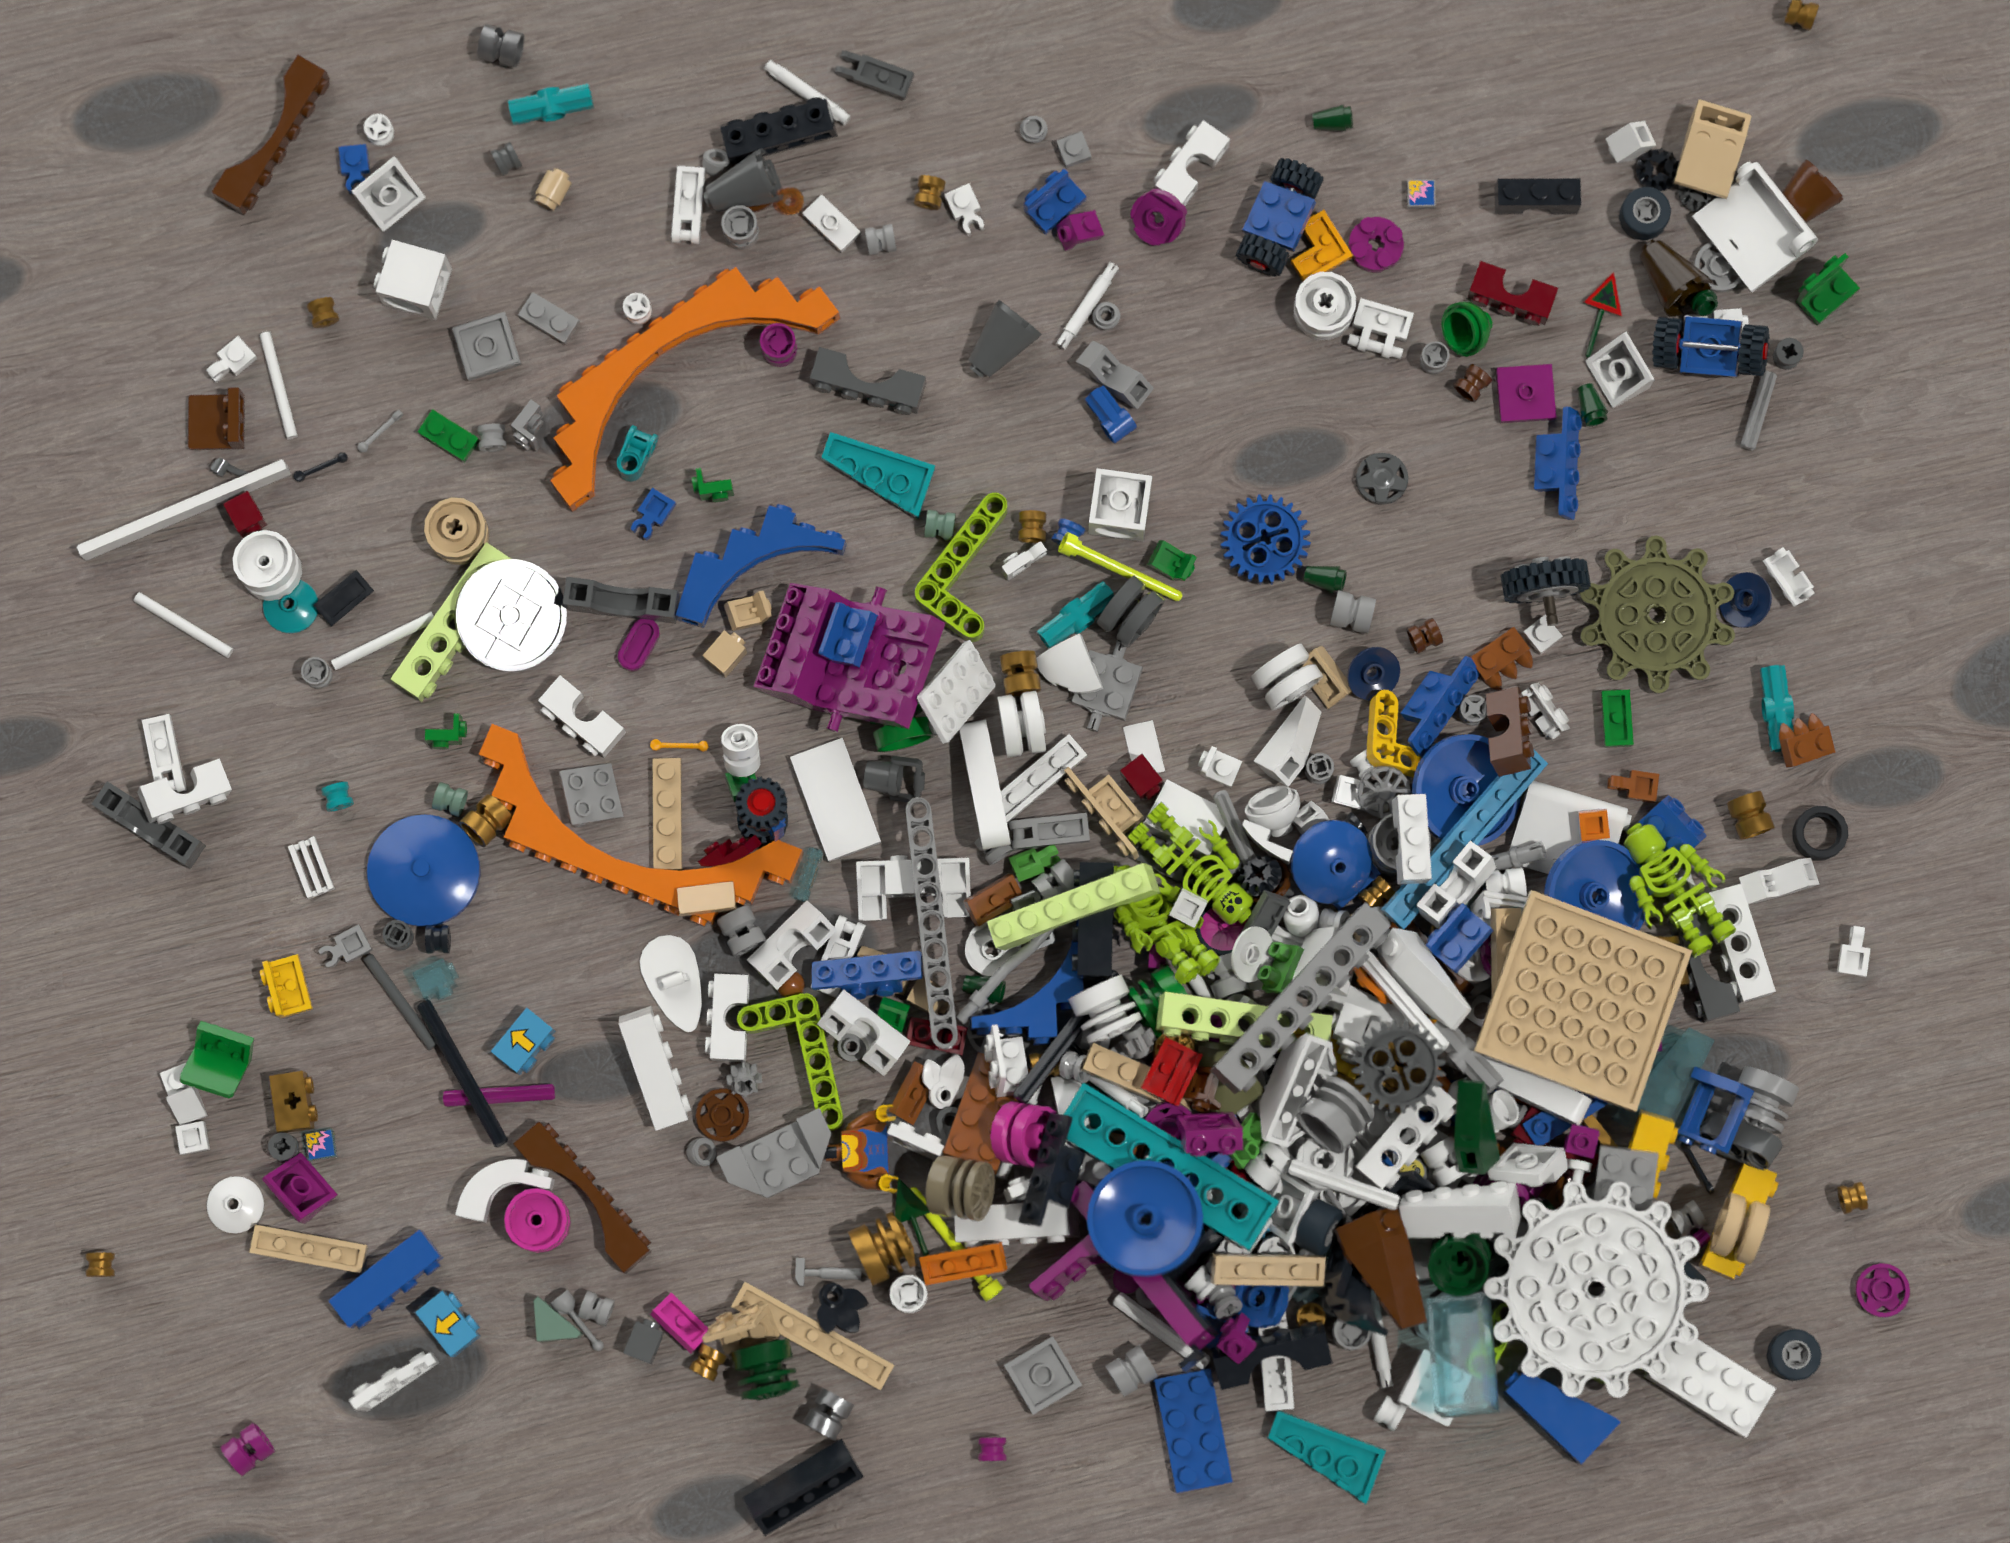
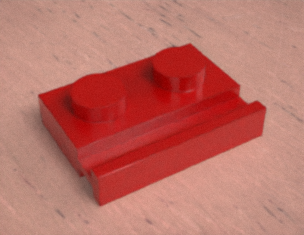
(1171, 1071)

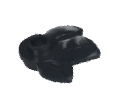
(843, 1311)

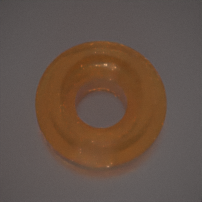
(791, 193)

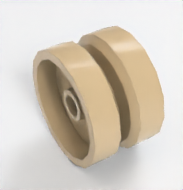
(453, 515)
(1740, 1228)

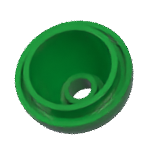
(1466, 328)

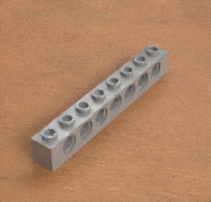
(1363, 921)

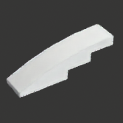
(1276, 1373)

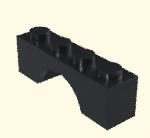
(1303, 1344)

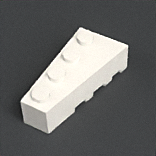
(653, 1068)
(1462, 1211)
(1003, 1226)

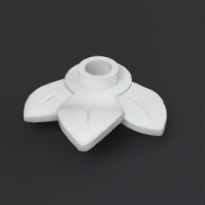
(945, 1077)

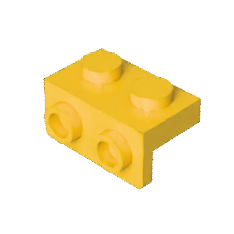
(286, 986)

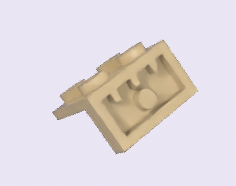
(743, 1330)

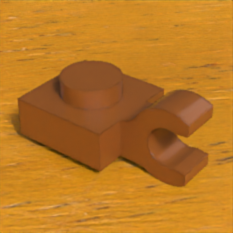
(1639, 785)

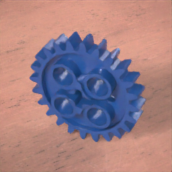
(1254, 517)

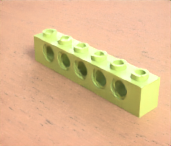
(438, 629)
(1173, 1004)

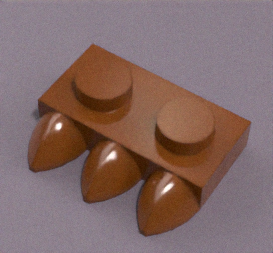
(1500, 657)
(1805, 742)

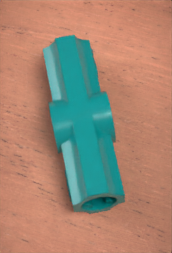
(550, 104)
(1076, 615)
(1776, 703)

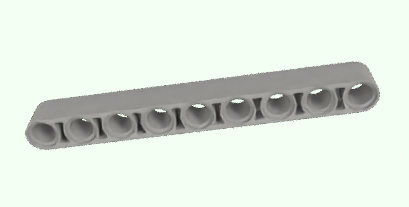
(931, 909)

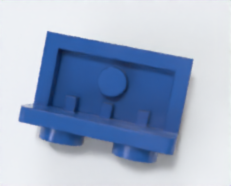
(1674, 824)

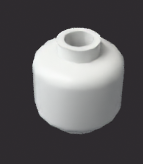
(1301, 916)

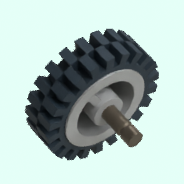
(1545, 582)

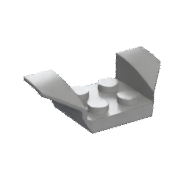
(780, 1157)

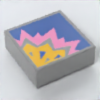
(1421, 194)

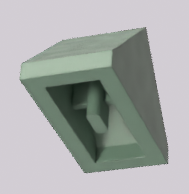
(551, 1324)

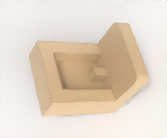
(748, 611)

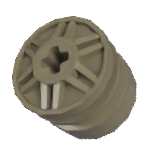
(960, 1188)

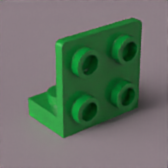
(1827, 291)

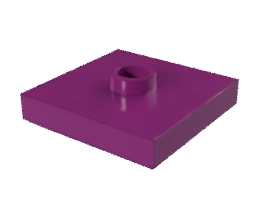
(1526, 393)

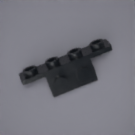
(1053, 1173)

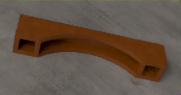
(242, 182)
(621, 1241)

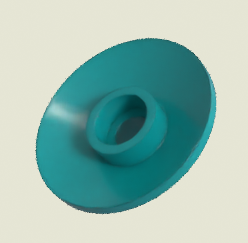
(296, 618)

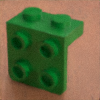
(217, 1060)

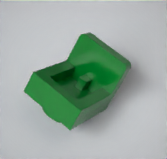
(717, 491)
(1172, 561)
(443, 738)

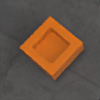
(1594, 824)

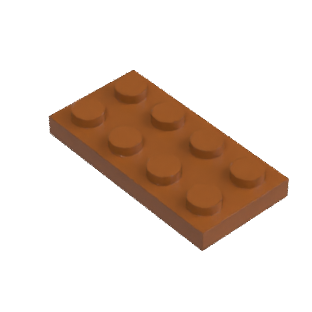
(974, 1118)

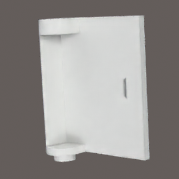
(1761, 225)
(1553, 818)

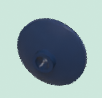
(1737, 610)
(1383, 677)

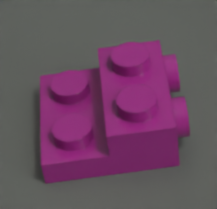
(1210, 1133)

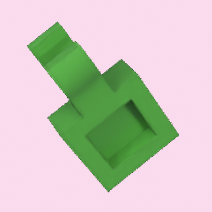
(1032, 863)

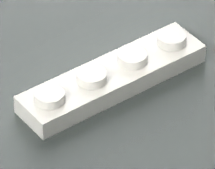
(1041, 776)

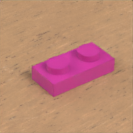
(680, 1322)

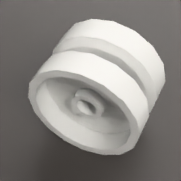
(1320, 321)
(267, 565)
(1286, 677)
(1021, 724)

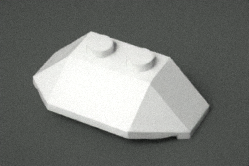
(1294, 1081)

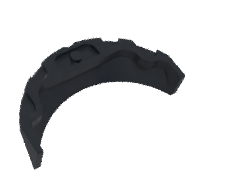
(1346, 1290)

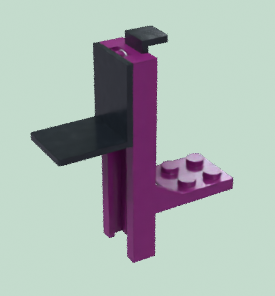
(1161, 1289)

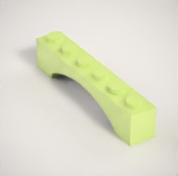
(1106, 893)

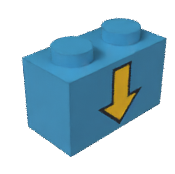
(524, 1041)
(448, 1323)

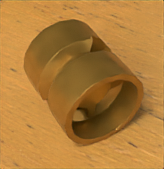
(1022, 682)
(1750, 815)
(484, 822)

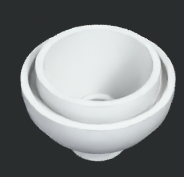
(1274, 809)

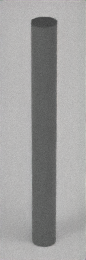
(400, 1002)

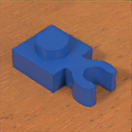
(354, 163)
(655, 510)

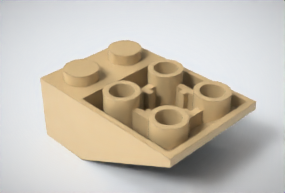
(1712, 148)

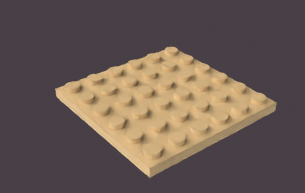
(1582, 1001)

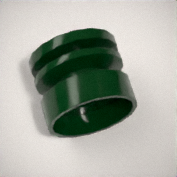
(1459, 1273)
(765, 1369)

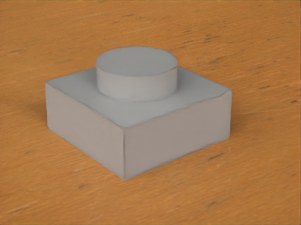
(1073, 149)

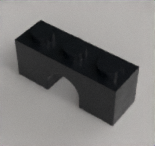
(1554, 194)

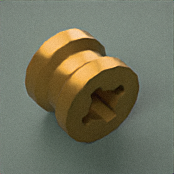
(323, 312)
(1852, 1197)
(100, 1264)
(1305, 1315)

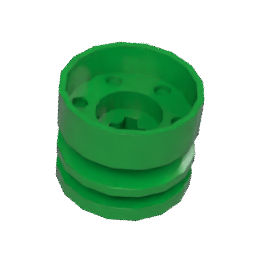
(895, 738)
(1148, 1001)

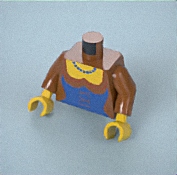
(865, 1150)

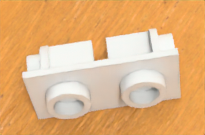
(1781, 567)
(1552, 717)

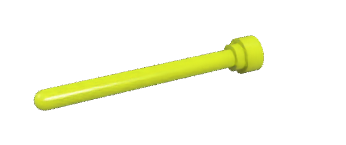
(1072, 546)
(988, 1287)

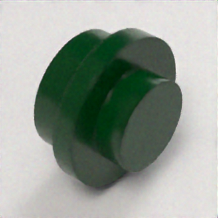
(1704, 302)

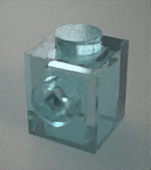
(436, 979)

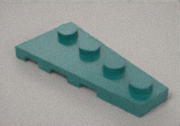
(886, 473)
(1338, 1456)

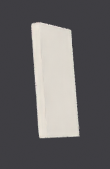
(835, 799)

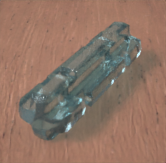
(808, 874)

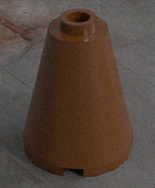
(1811, 192)

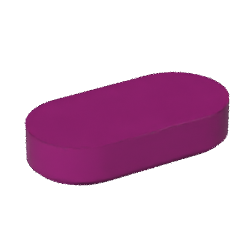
(638, 644)

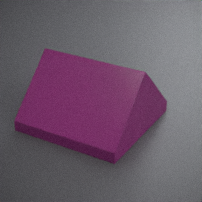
(300, 1188)

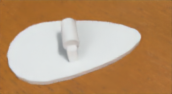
(673, 979)

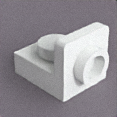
(1219, 767)

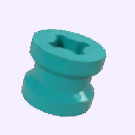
(337, 796)

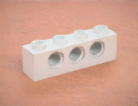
(1760, 983)
(1371, 1163)

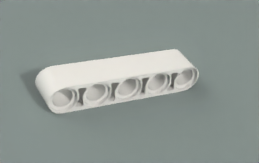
(984, 785)

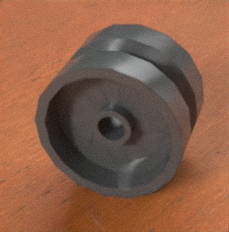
(1133, 613)

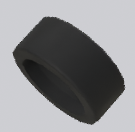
(1828, 813)

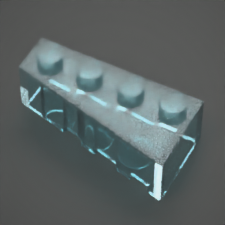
(1670, 1079)

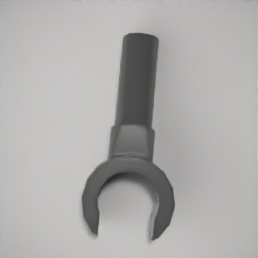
(220, 467)

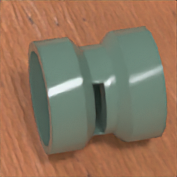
(940, 525)
(450, 799)

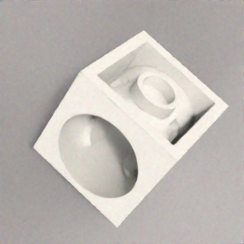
(412, 279)
(1119, 504)

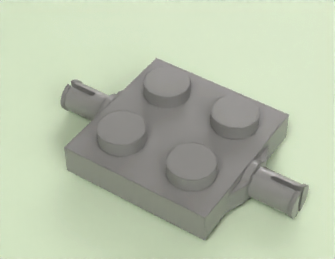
(1119, 684)

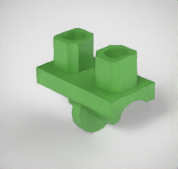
(1280, 974)
(1251, 1141)

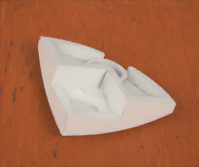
(1070, 666)

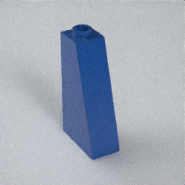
(1565, 1419)

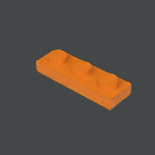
(963, 1263)

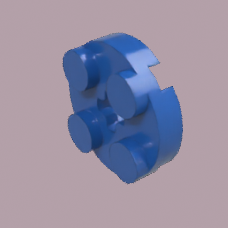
(1270, 1311)

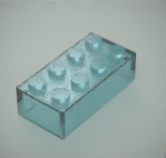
(1462, 1355)

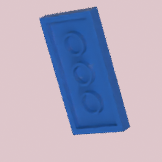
(1193, 1430)

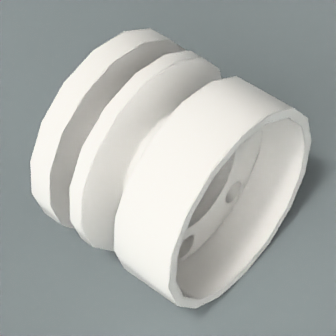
(1105, 1009)

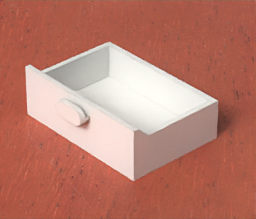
(1189, 812)

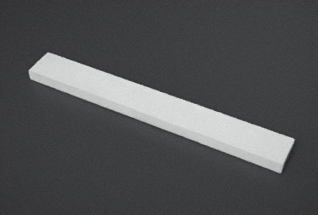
(183, 510)

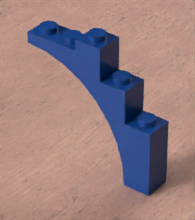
(778, 536)
(1039, 1011)

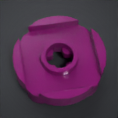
(1172, 211)
(1384, 257)

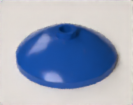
(1320, 851)

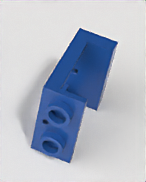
(1691, 1124)

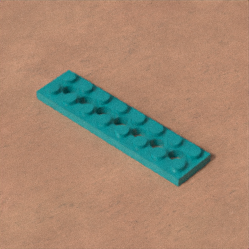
(1164, 1146)

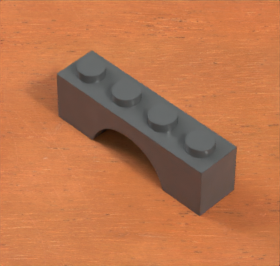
(901, 391)
(603, 599)
(163, 836)
(1713, 997)

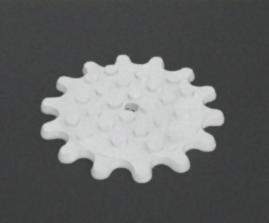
(1605, 1332)

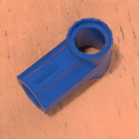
(1114, 420)

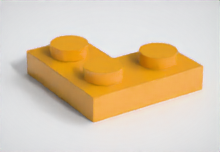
(1327, 251)

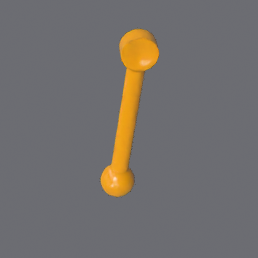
(656, 745)

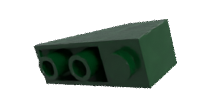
(1474, 1129)

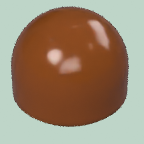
(793, 986)

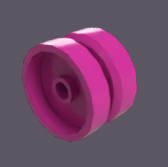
(1019, 1132)
(554, 1223)

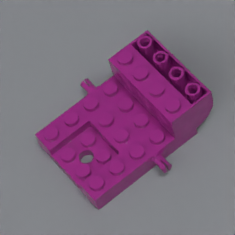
(871, 693)

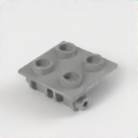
(591, 794)

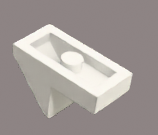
(182, 1099)

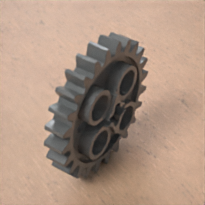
(1374, 1075)

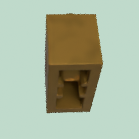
(282, 1090)

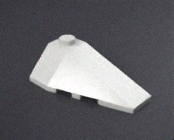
(1422, 977)

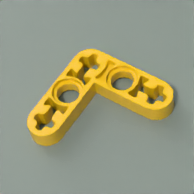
(1387, 743)

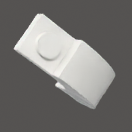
(484, 1186)

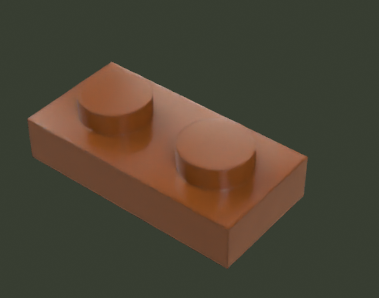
(992, 900)
(910, 1096)

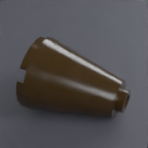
(1672, 276)

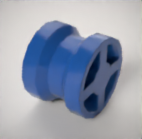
(1067, 526)

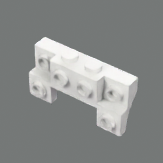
(895, 879)

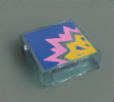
(320, 1145)

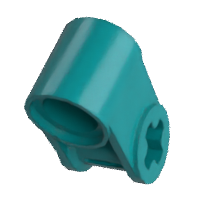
(636, 448)

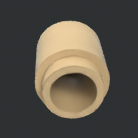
(552, 189)

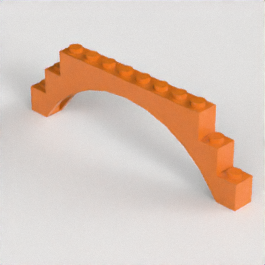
(720, 305)
(541, 831)

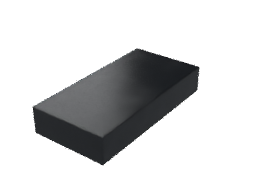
(343, 598)

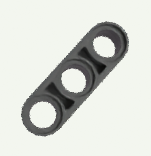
(1750, 1144)

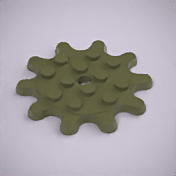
(1664, 584)

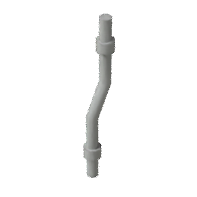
(979, 998)

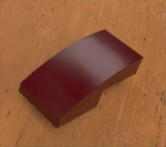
(728, 852)
(921, 1037)

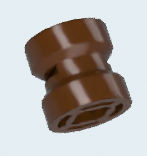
(1473, 381)
(1424, 635)

